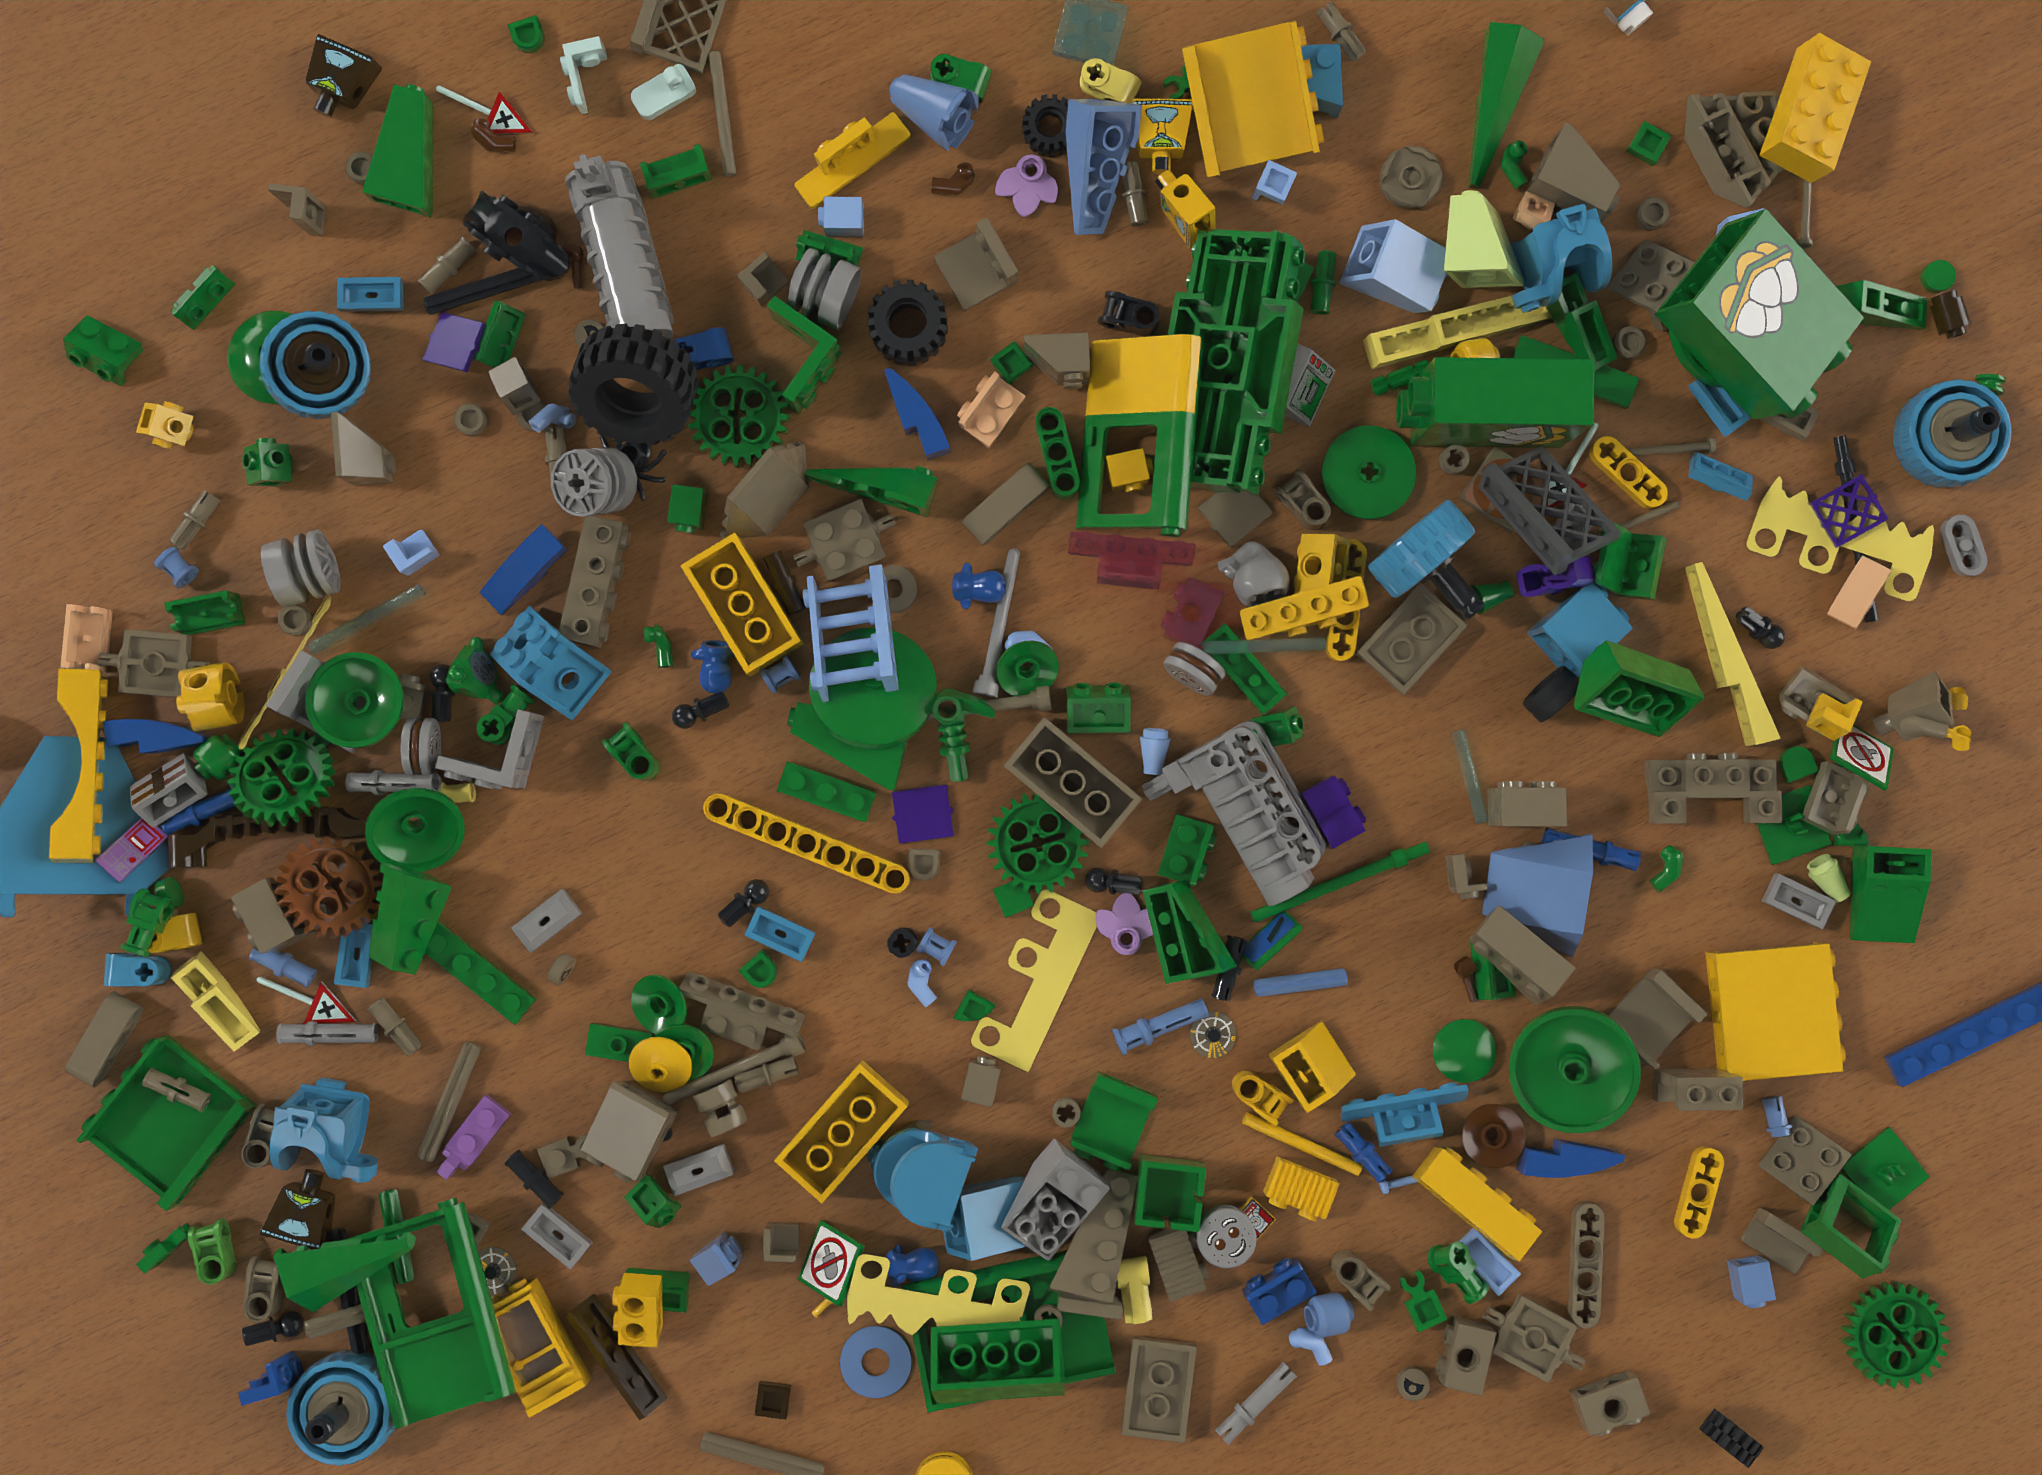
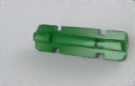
(1397, 378)

